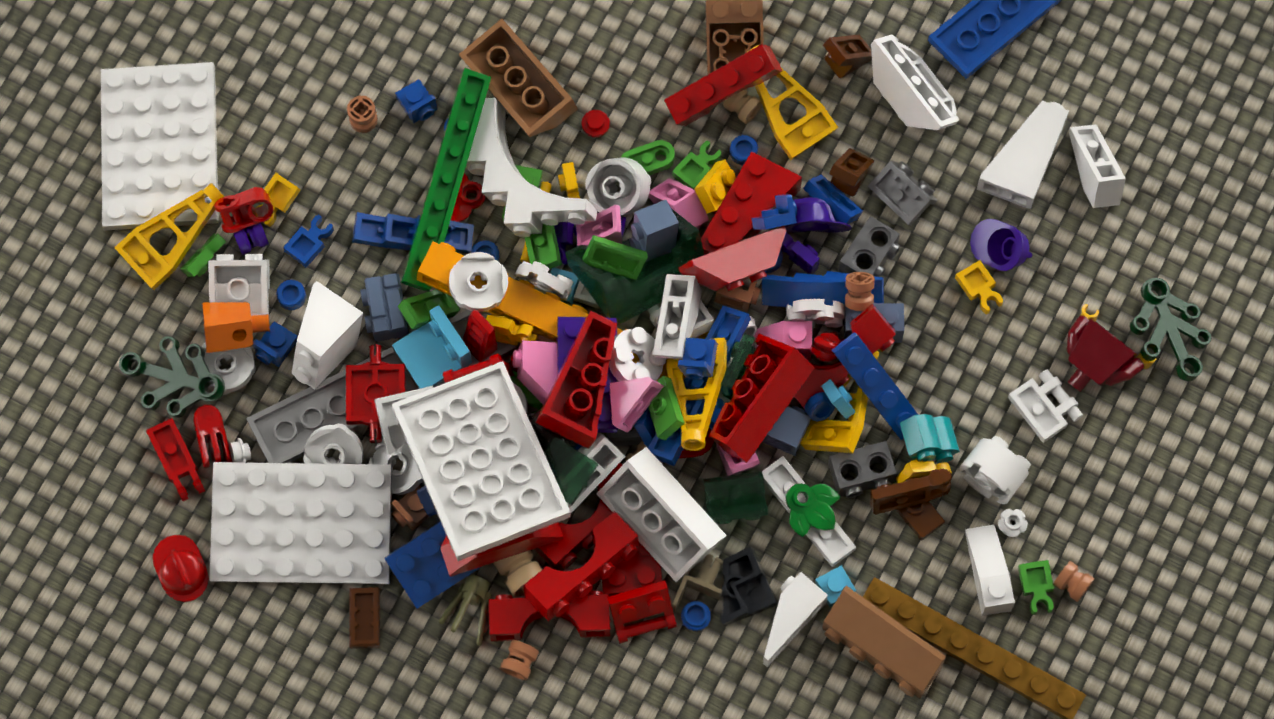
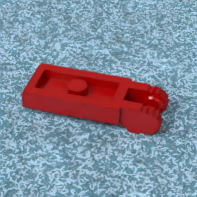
(174, 456)

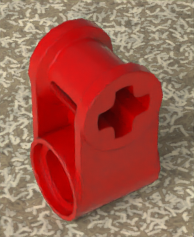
(242, 209)

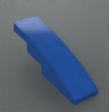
(399, 232)
(784, 290)

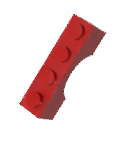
(706, 93)
(872, 330)
(576, 536)
(555, 590)
(512, 616)

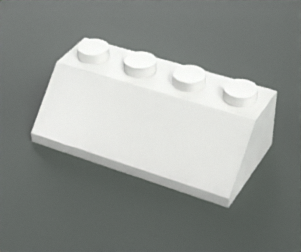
(661, 514)

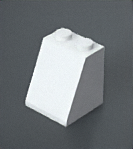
(325, 336)

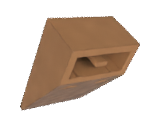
(731, 30)

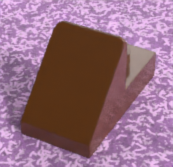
(846, 54)
(850, 171)

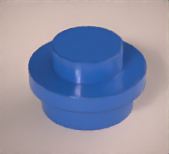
(695, 616)

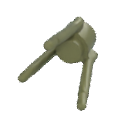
(472, 593)

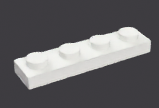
(833, 543)

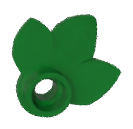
(815, 509)

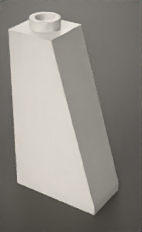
(1024, 159)

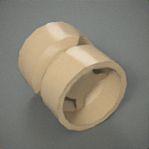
(518, 570)

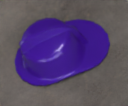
(815, 216)
(999, 245)

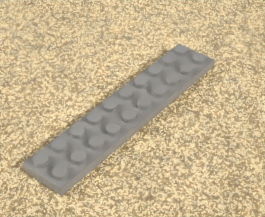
(289, 423)

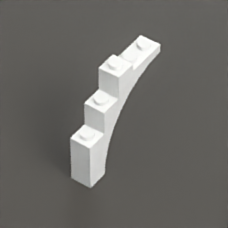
(504, 185)

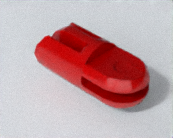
(824, 344)
(209, 430)

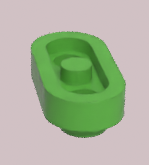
(646, 156)

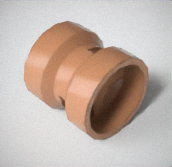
(364, 120)
(859, 290)
(1073, 581)
(519, 660)

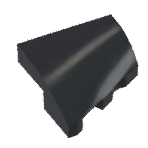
(744, 587)

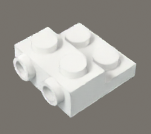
(240, 281)

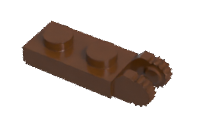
(910, 492)

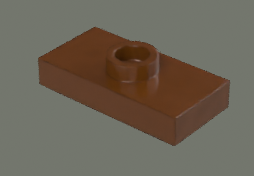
(922, 519)
(364, 618)

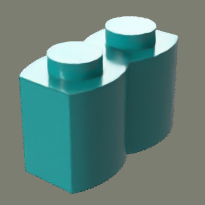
(929, 438)

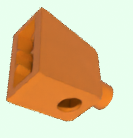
(231, 325)

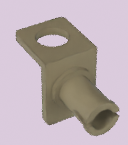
(702, 583)

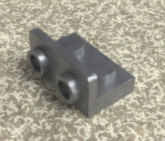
(902, 191)

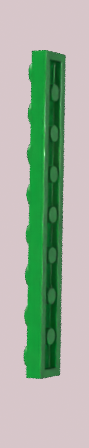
(447, 171)

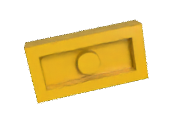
(715, 186)

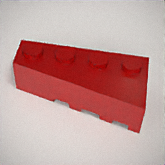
(748, 196)
(579, 388)
(760, 397)

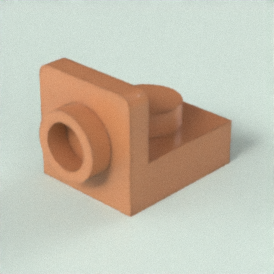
(738, 298)
(409, 510)

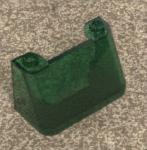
(626, 297)

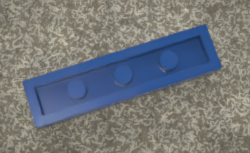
(874, 382)

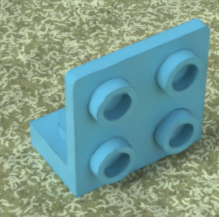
(432, 350)

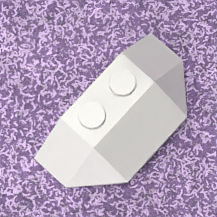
(911, 86)

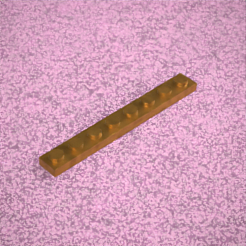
(976, 651)

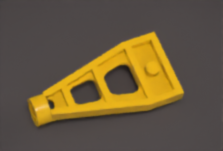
(804, 132)
(146, 259)
(697, 426)
(838, 435)

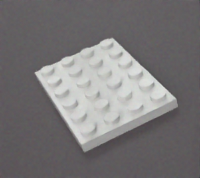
(156, 141)
(480, 461)
(301, 523)

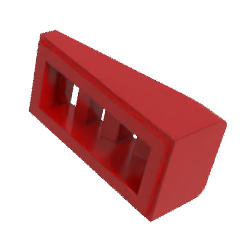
(479, 336)

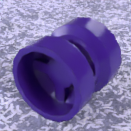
(257, 236)

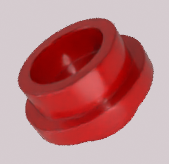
(595, 123)

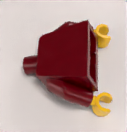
(1100, 354)

